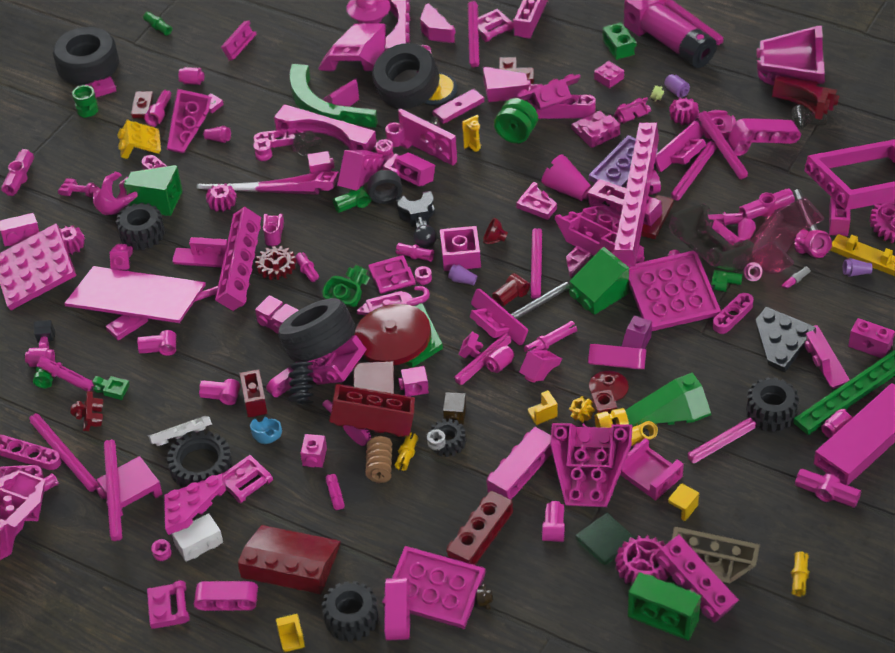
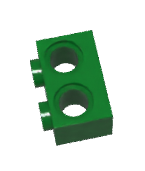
(619, 41)

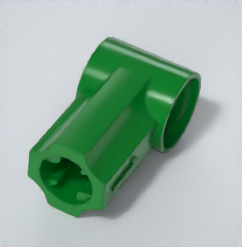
(353, 198)

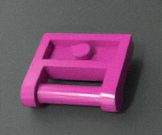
(491, 21)
(243, 473)
(160, 605)

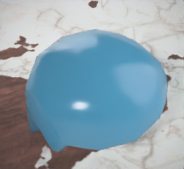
(266, 431)

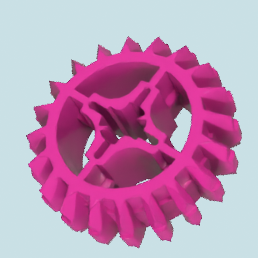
(644, 561)

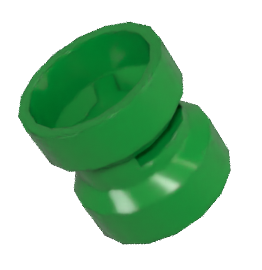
(42, 378)

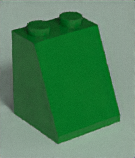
(156, 186)
(600, 282)

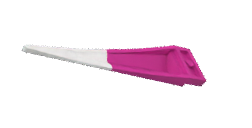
(301, 184)

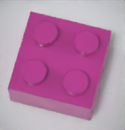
(609, 74)

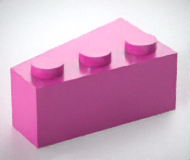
(358, 168)

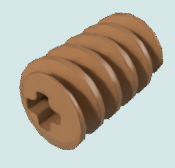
(379, 459)

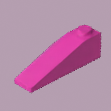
(187, 116)

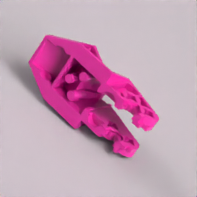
(19, 502)

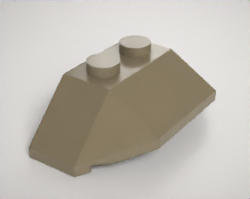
(723, 555)

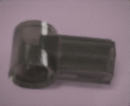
(804, 117)

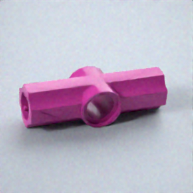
(17, 172)
(767, 204)
(828, 487)

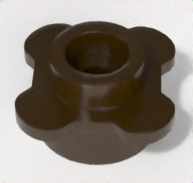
(484, 597)

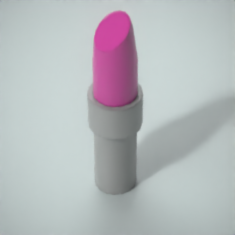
(796, 277)

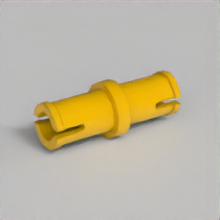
(406, 452)
(800, 574)

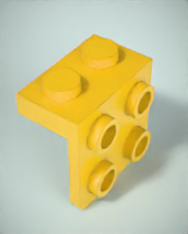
(138, 136)

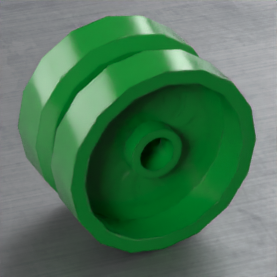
(516, 120)

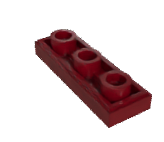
(653, 230)

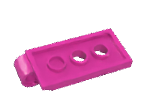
(422, 135)

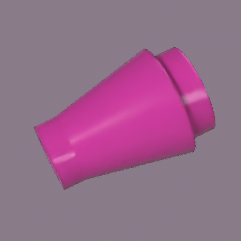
(218, 134)
(746, 229)

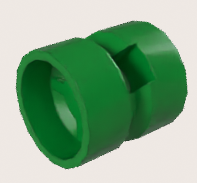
(85, 101)

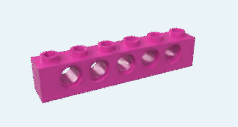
(238, 259)

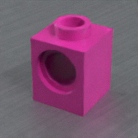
(414, 381)

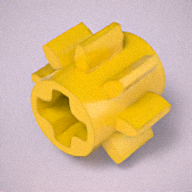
(582, 409)

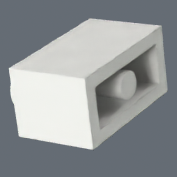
(198, 537)

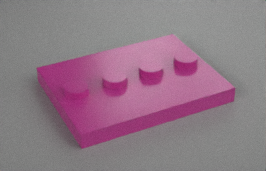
(439, 586)

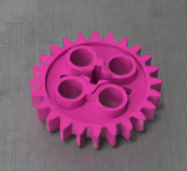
(883, 220)

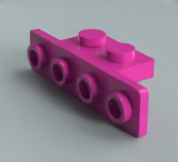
(552, 93)
(681, 148)
(202, 253)
(496, 319)
(825, 359)

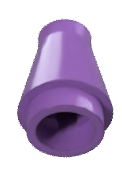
(855, 267)
(462, 275)

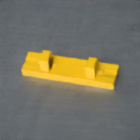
(880, 260)

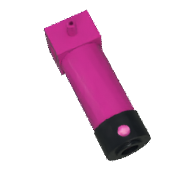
(670, 29)

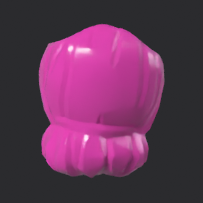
(814, 243)

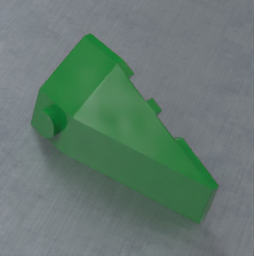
(674, 402)

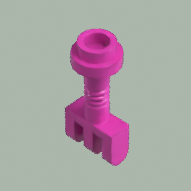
(71, 185)

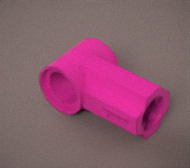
(163, 343)
(225, 392)
(553, 526)

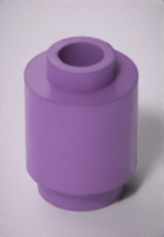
(677, 85)

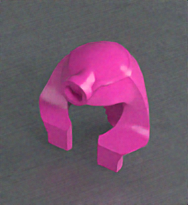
(104, 199)

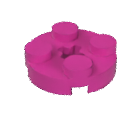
(726, 123)

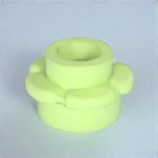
(657, 93)

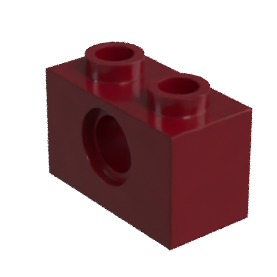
(253, 393)

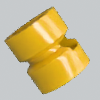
(605, 419)

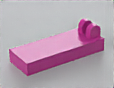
(238, 40)

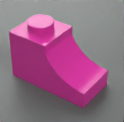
(539, 364)

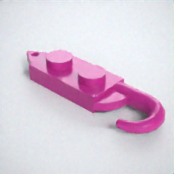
(394, 298)

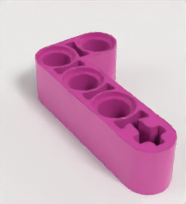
(578, 107)
(761, 131)

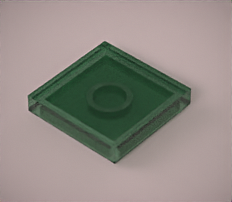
(604, 538)

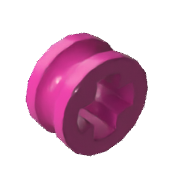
(423, 275)
(164, 545)

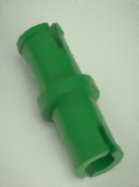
(157, 23)

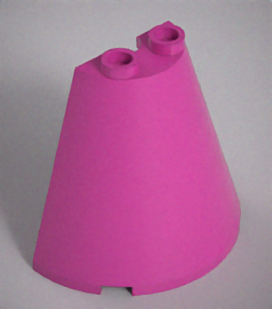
(794, 55)

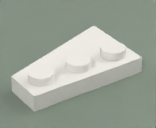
(178, 431)

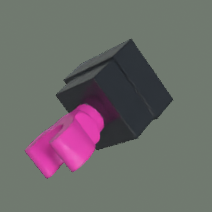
(44, 332)

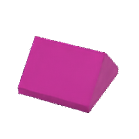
(345, 95)

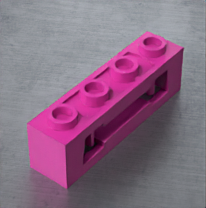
(615, 195)

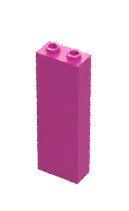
(860, 439)

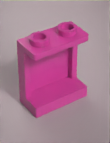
(339, 362)
(650, 470)
(134, 482)

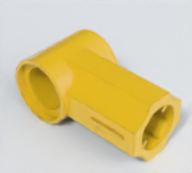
(638, 435)

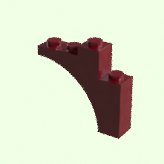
(806, 93)

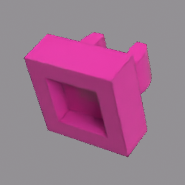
(470, 345)

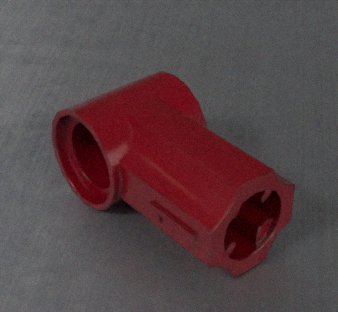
(513, 287)

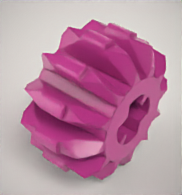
(684, 111)
(221, 197)
(73, 239)

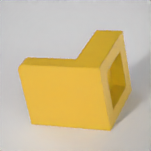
(544, 411)
(685, 499)
(290, 633)

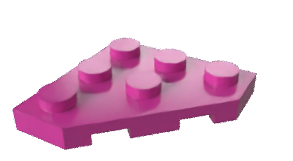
(187, 502)

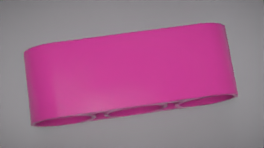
(617, 356)
(226, 595)
(397, 609)

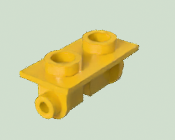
(471, 133)

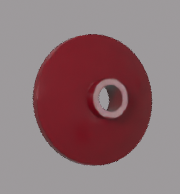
(609, 380)

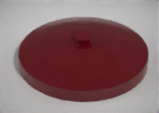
(394, 333)

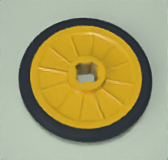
(445, 91)

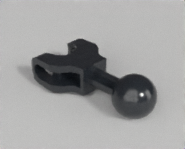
(418, 215)

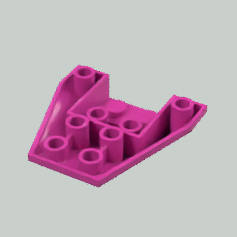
(359, 43)
(589, 461)

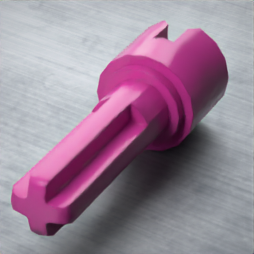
(156, 112)

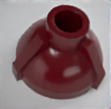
(494, 232)

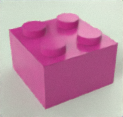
(460, 247)

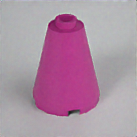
(566, 179)

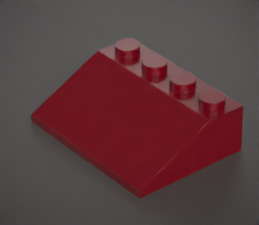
(288, 559)

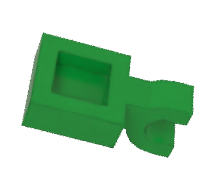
(112, 388)

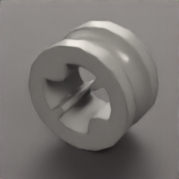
(436, 445)

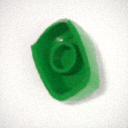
(342, 289)

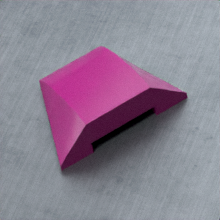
(591, 228)

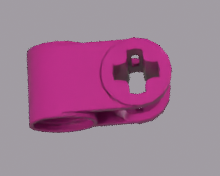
(273, 229)

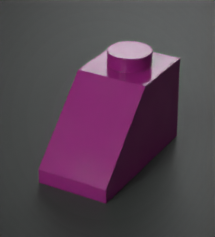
(638, 333)

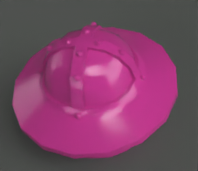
(368, 10)

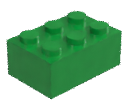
(664, 605)

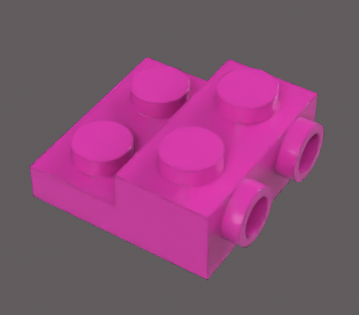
(596, 128)

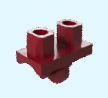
(85, 410)

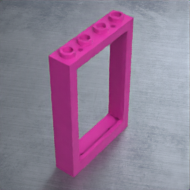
(818, 169)

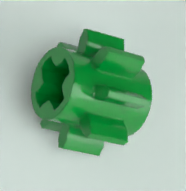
(358, 275)

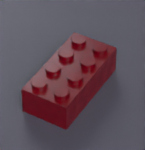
(372, 410)

